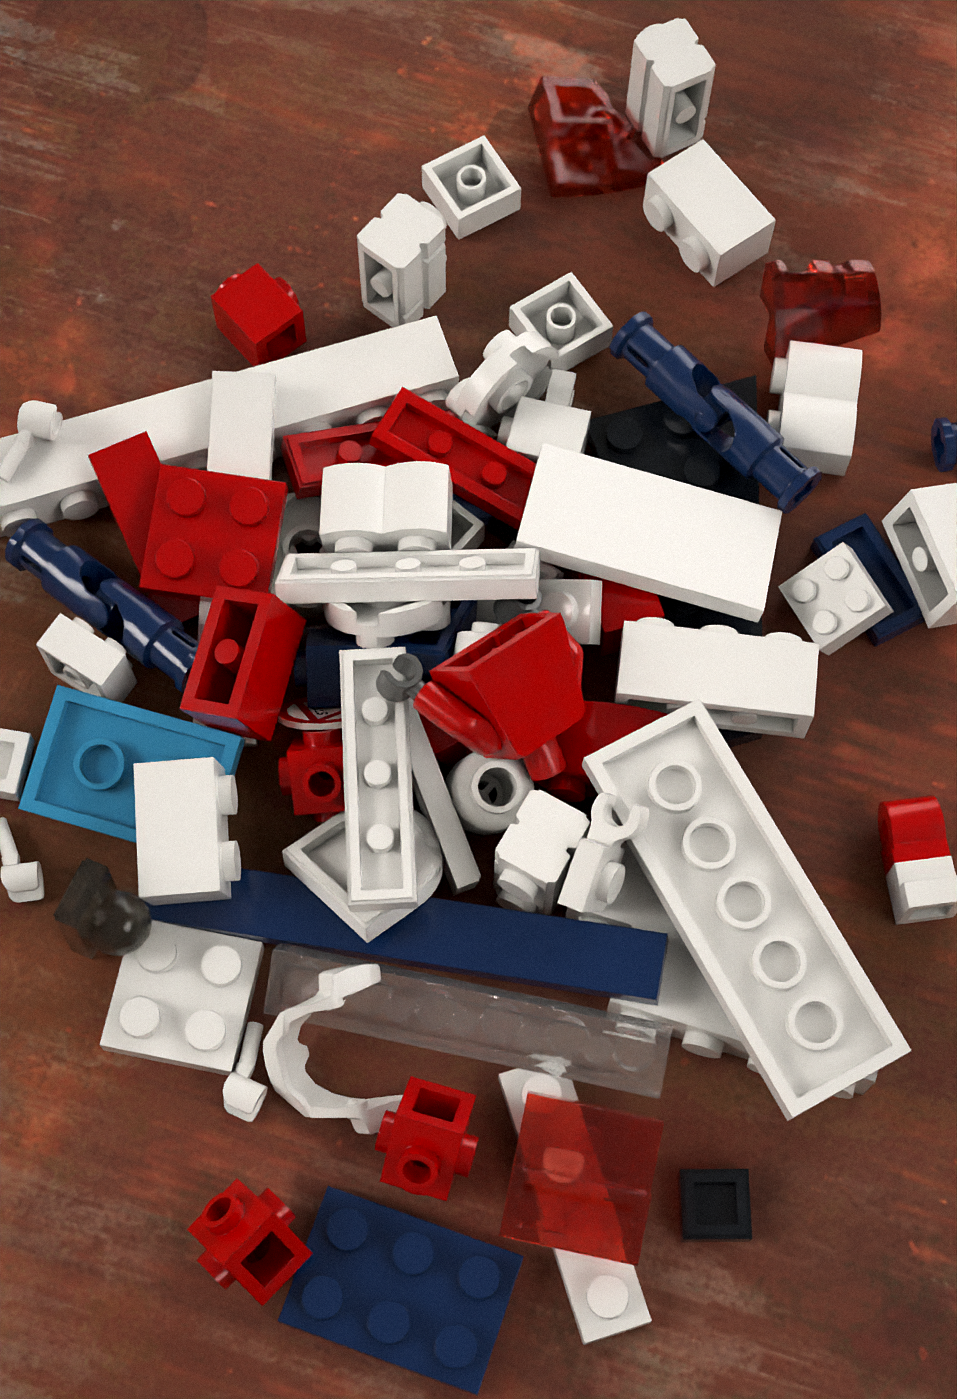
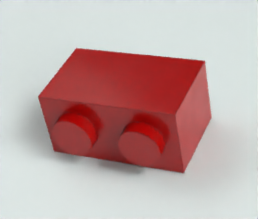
(243, 663)

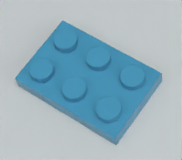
(88, 757)

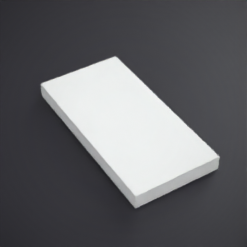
(650, 532)

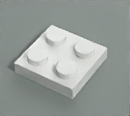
(184, 998)

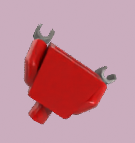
(505, 690)

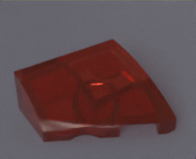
(585, 140)
(820, 304)

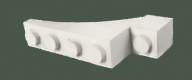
(684, 992)

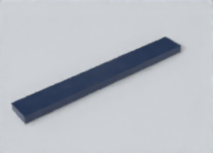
(444, 938)

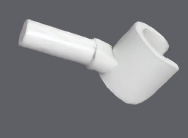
(34, 420)
(22, 880)
(240, 1093)

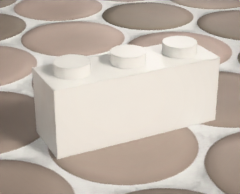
(740, 678)

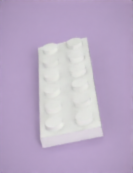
(747, 910)

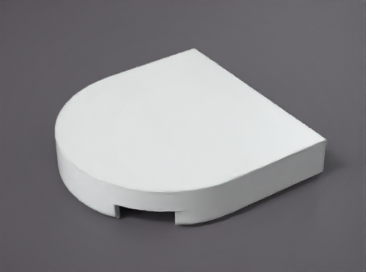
(322, 866)

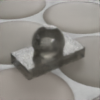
(100, 916)

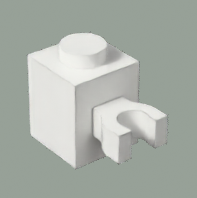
(547, 420)

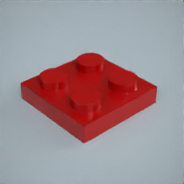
(212, 533)

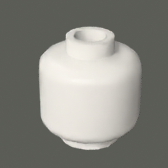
(503, 777)

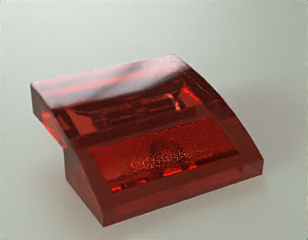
(582, 1178)

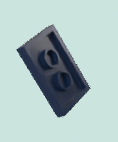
(402, 1290)

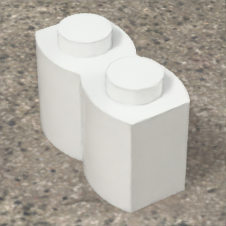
(817, 403)
(386, 507)

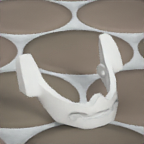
(287, 1057)

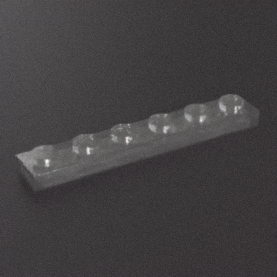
(481, 1022)

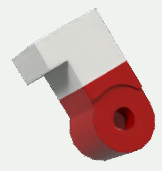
(917, 859)

